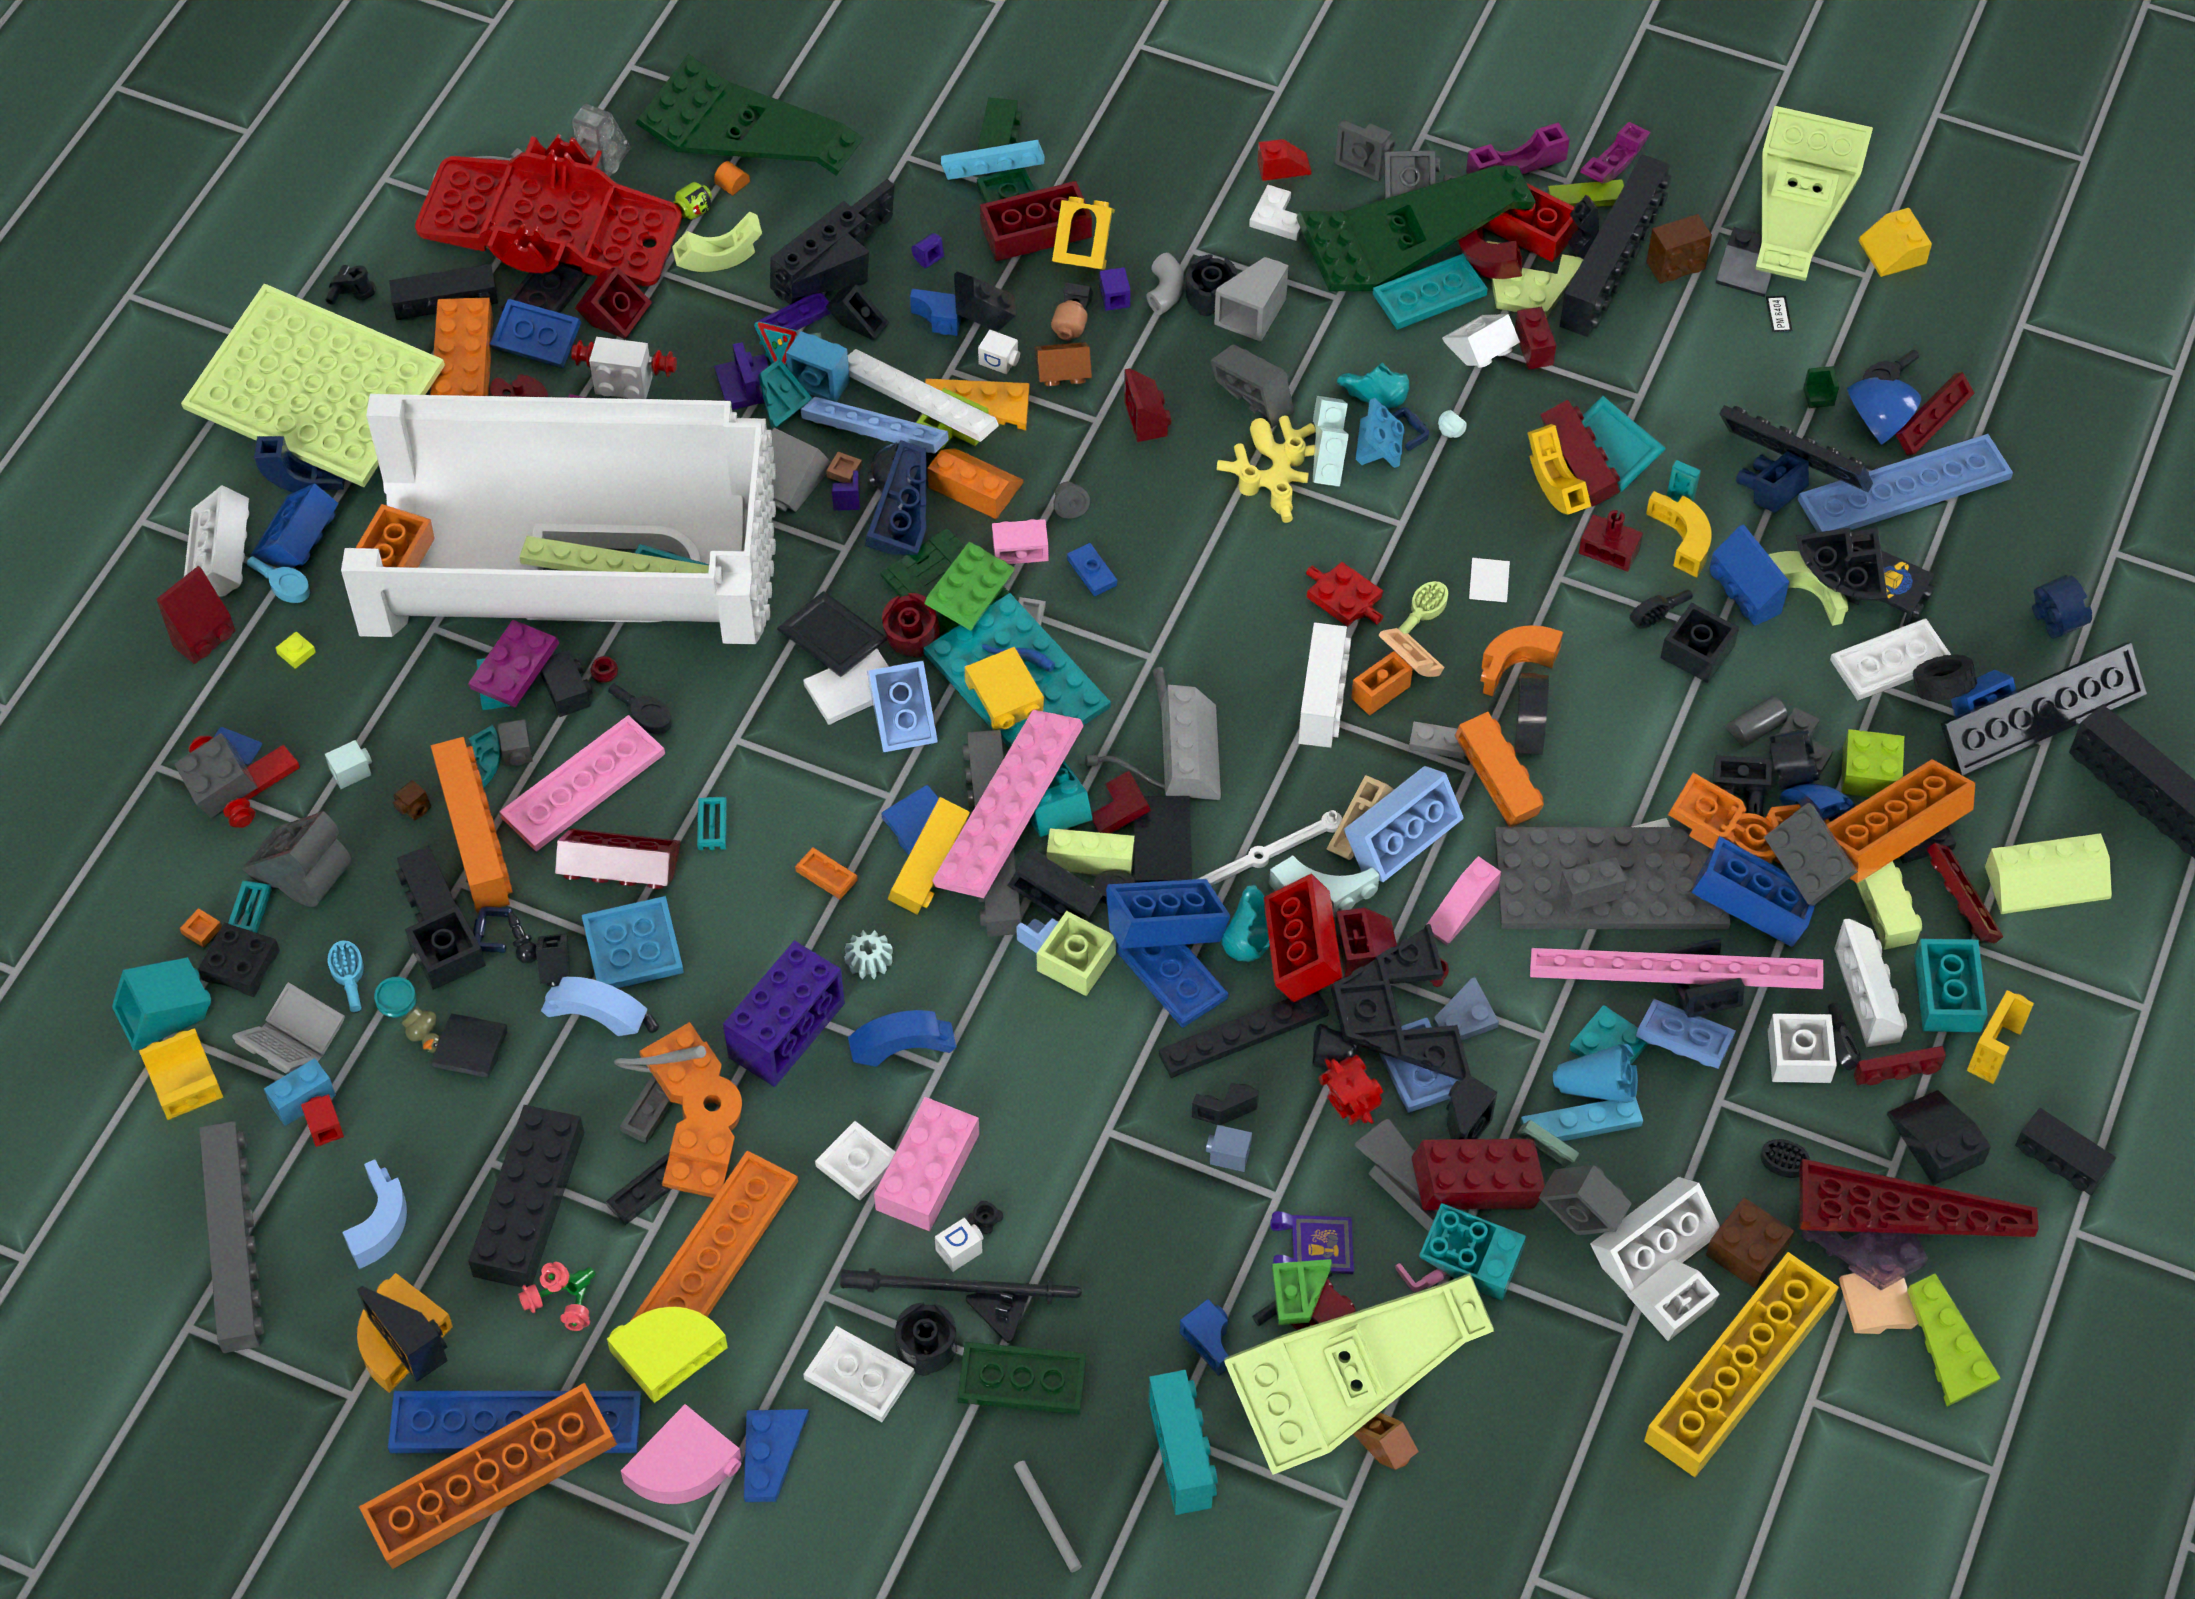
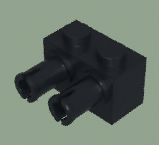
(1744, 776)

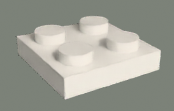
(856, 1160)

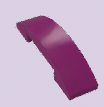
(1618, 155)

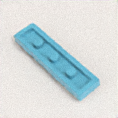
(992, 159)
(1589, 1119)

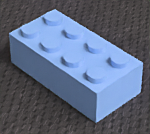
(1404, 823)

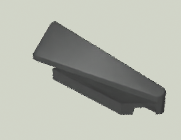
(1395, 1169)

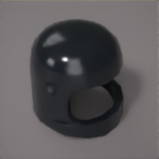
(1330, 1045)

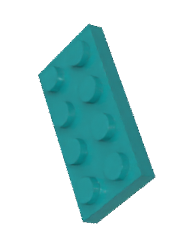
(1430, 291)

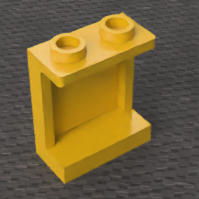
(1004, 688)

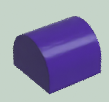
(928, 250)

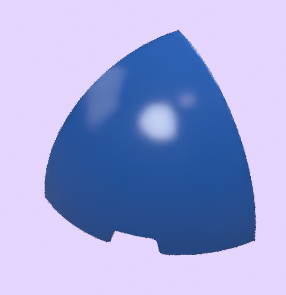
(1884, 405)
(1826, 800)

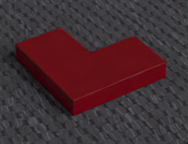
(1125, 808)

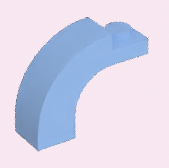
(595, 1000)
(384, 1227)

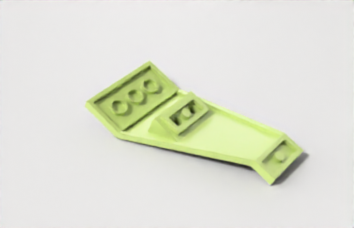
(1812, 154)

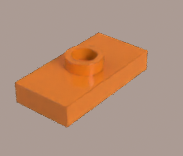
(826, 873)

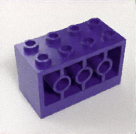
(784, 1013)

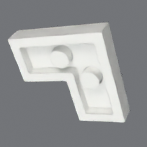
(1272, 216)

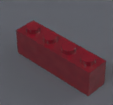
(1580, 452)

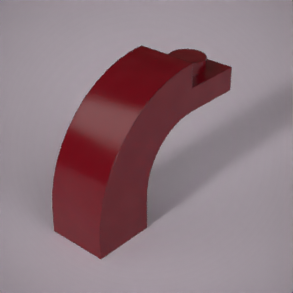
(1490, 259)

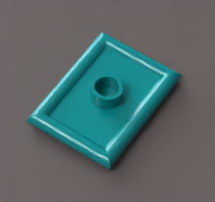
(1623, 440)

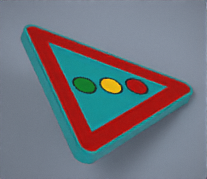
(775, 340)

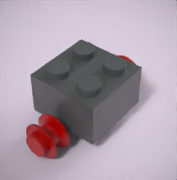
(218, 779)

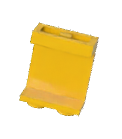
(181, 1073)

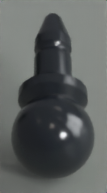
(525, 948)

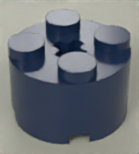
(2061, 606)

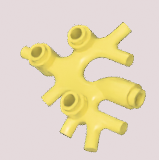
(1283, 456)

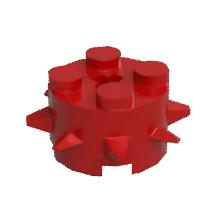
(1351, 1089)

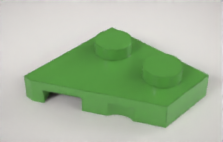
(1298, 1289)

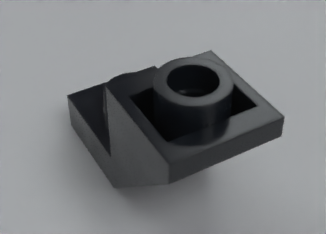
(1587, 219)
(1239, 1101)

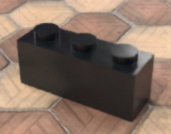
(425, 883)
(1053, 887)
(2065, 1151)

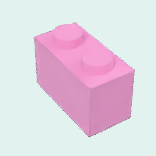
(1020, 541)

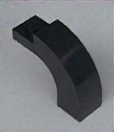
(1531, 713)

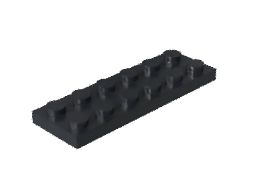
(1783, 439)

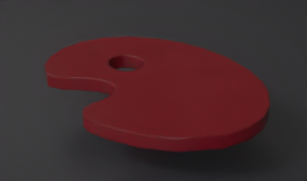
(521, 387)

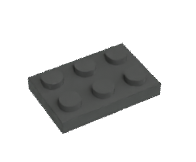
(1810, 854)

